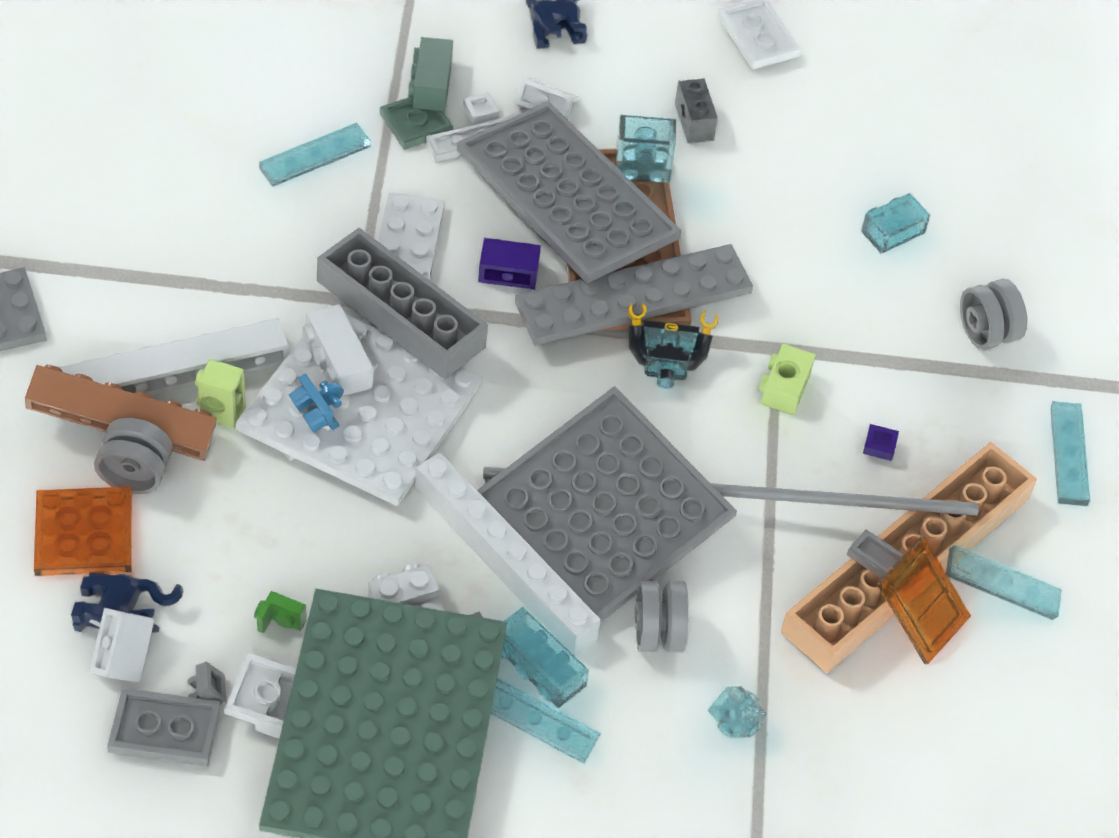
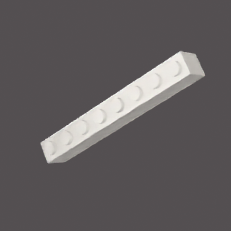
(179, 361)
(507, 554)

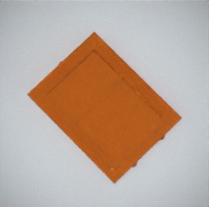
(924, 600)

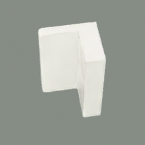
(534, 93)
(121, 645)

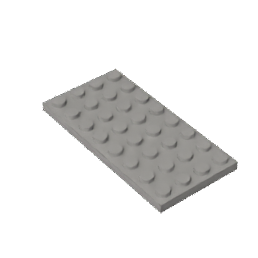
(569, 191)

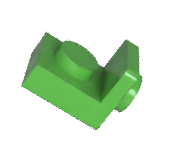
(283, 610)

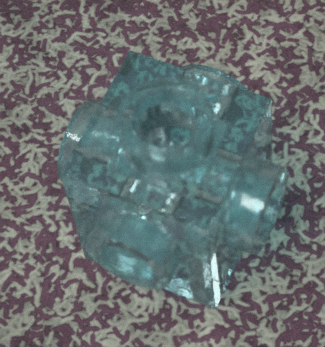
(737, 712)

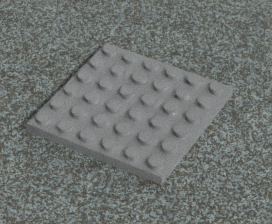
(608, 502)

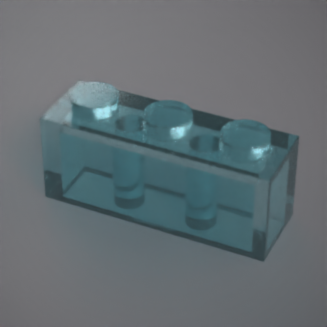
(543, 659)

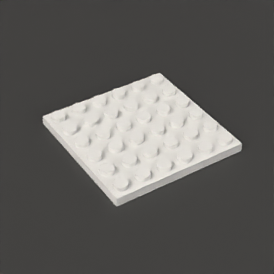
(380, 429)

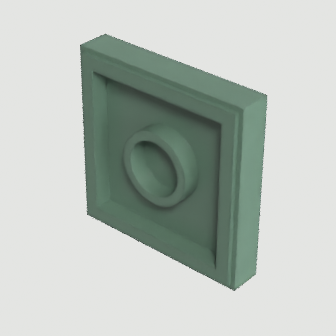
(413, 125)

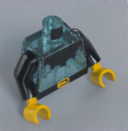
(668, 348)

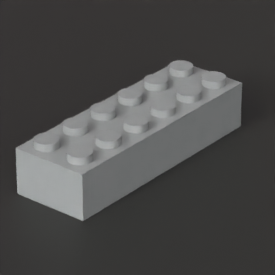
(402, 303)

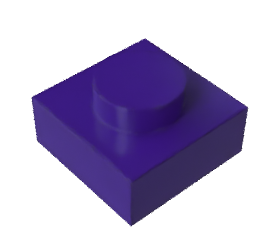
(880, 442)

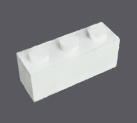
(338, 349)

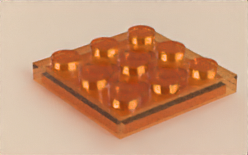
(83, 531)

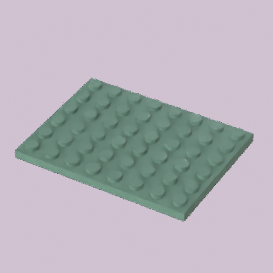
(384, 722)

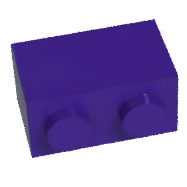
(509, 263)

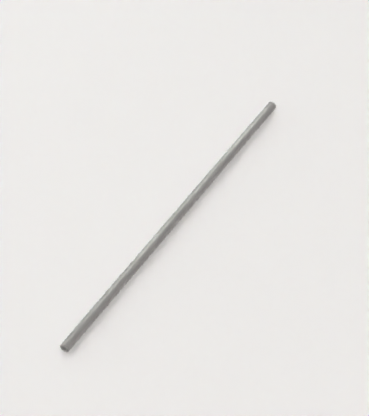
(830, 498)

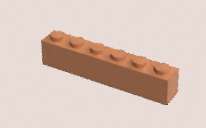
(97, 405)

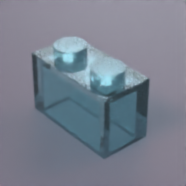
(895, 223)

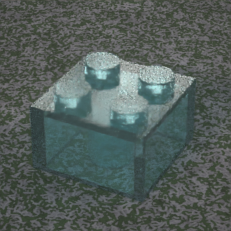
(645, 147)

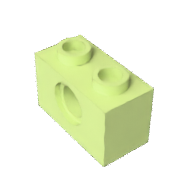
(787, 378)
(221, 392)

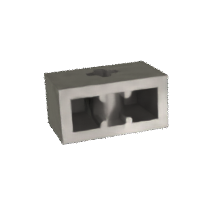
(696, 110)

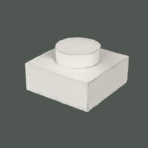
(480, 108)

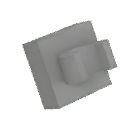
(209, 683)

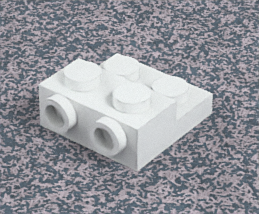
(411, 587)
(261, 694)

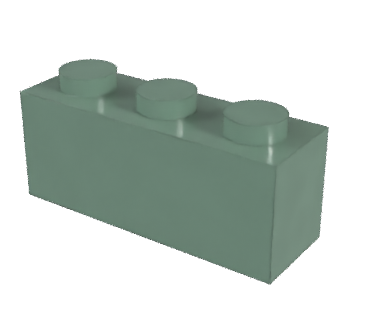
(431, 74)

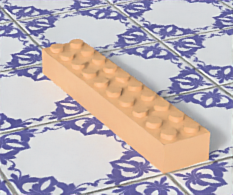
(850, 605)

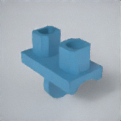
(321, 414)

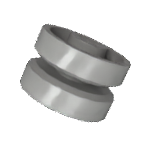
(993, 314)
(133, 455)
(661, 615)

